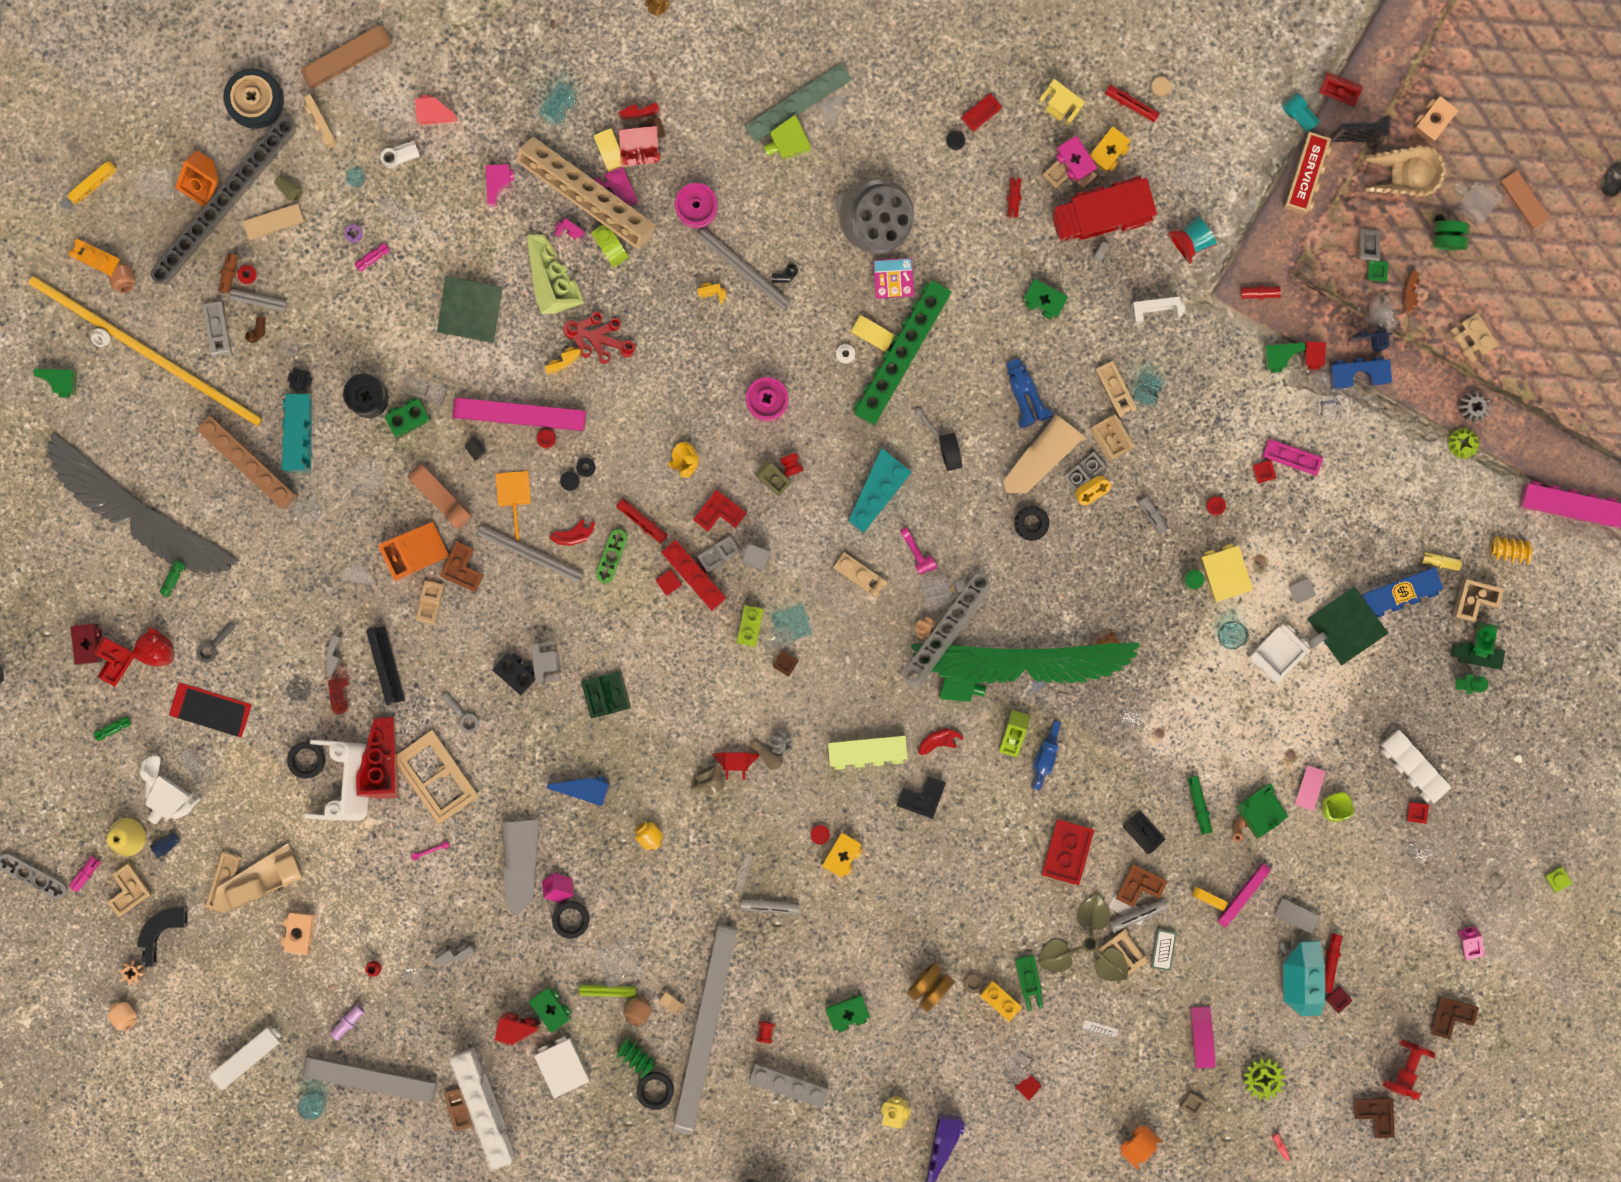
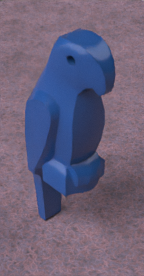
(1045, 757)

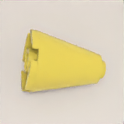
(126, 837)

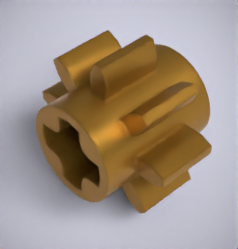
(657, 7)

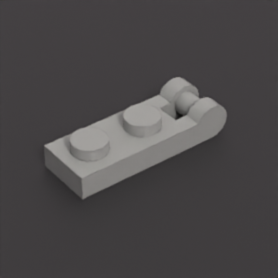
(216, 328)

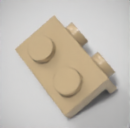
(1112, 437)

